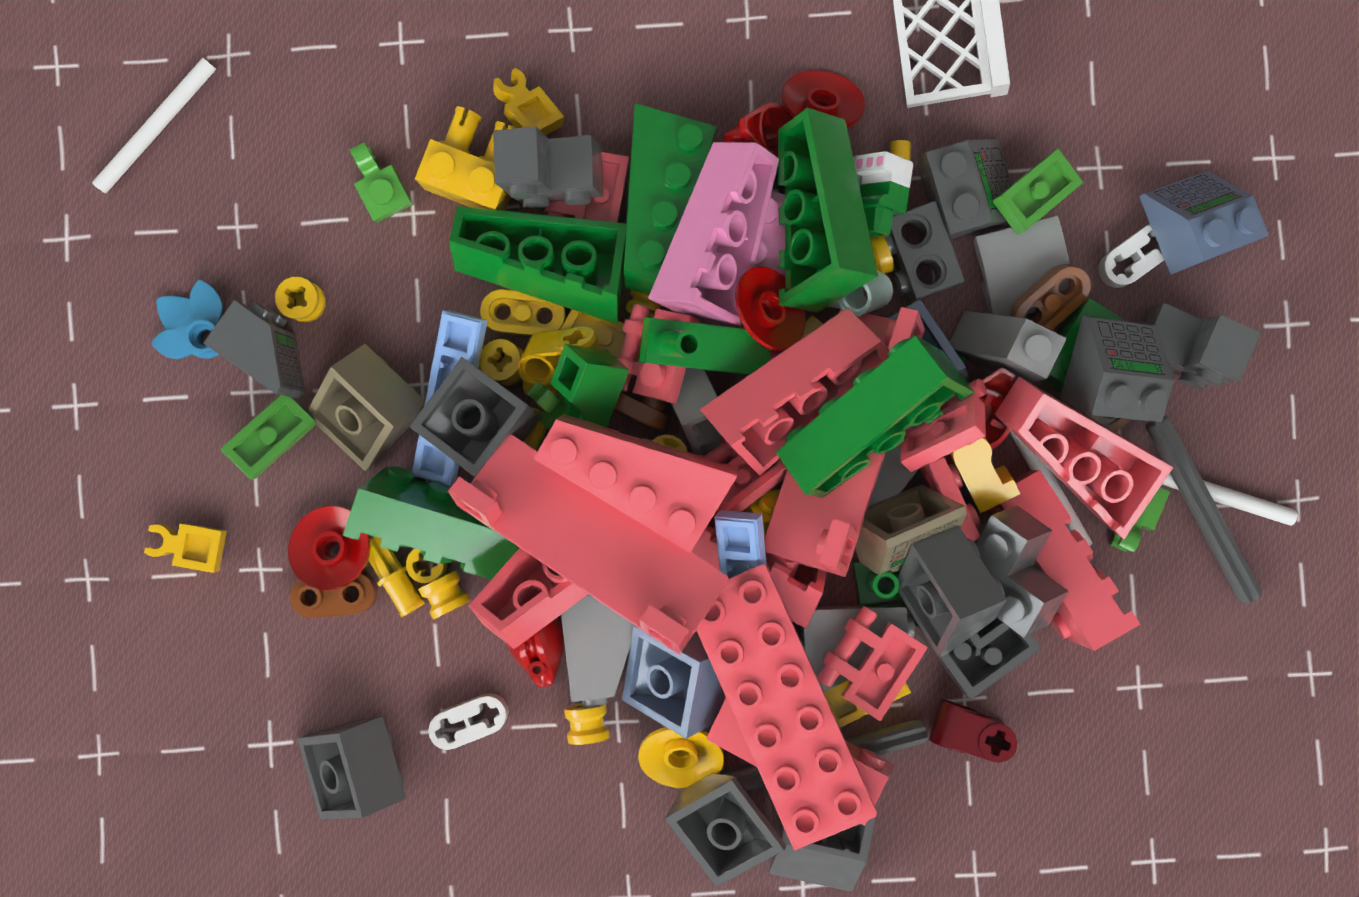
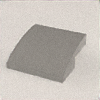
(1017, 262)

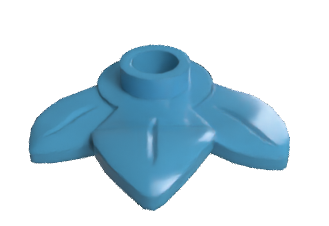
(187, 322)

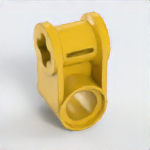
(545, 349)

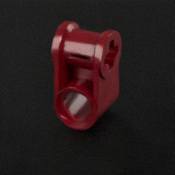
(966, 732)

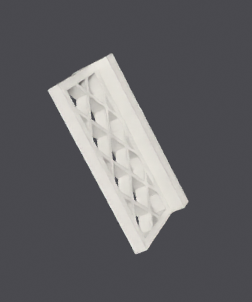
(988, 41)

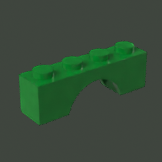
(589, 382)

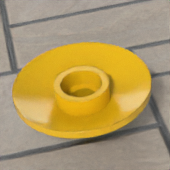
(678, 760)

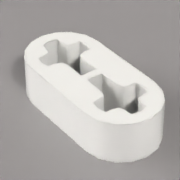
(1141, 264)
(472, 730)

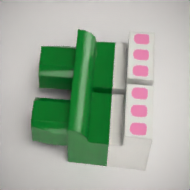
(883, 188)

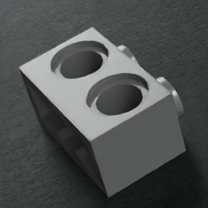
(933, 250)

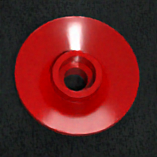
(823, 93)
(760, 311)
(311, 548)

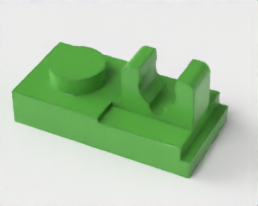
(1037, 191)
(268, 436)

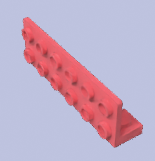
(827, 528)
(592, 544)
(783, 711)

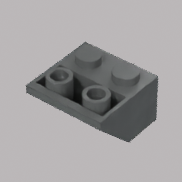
(828, 862)

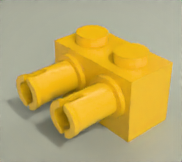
(455, 173)

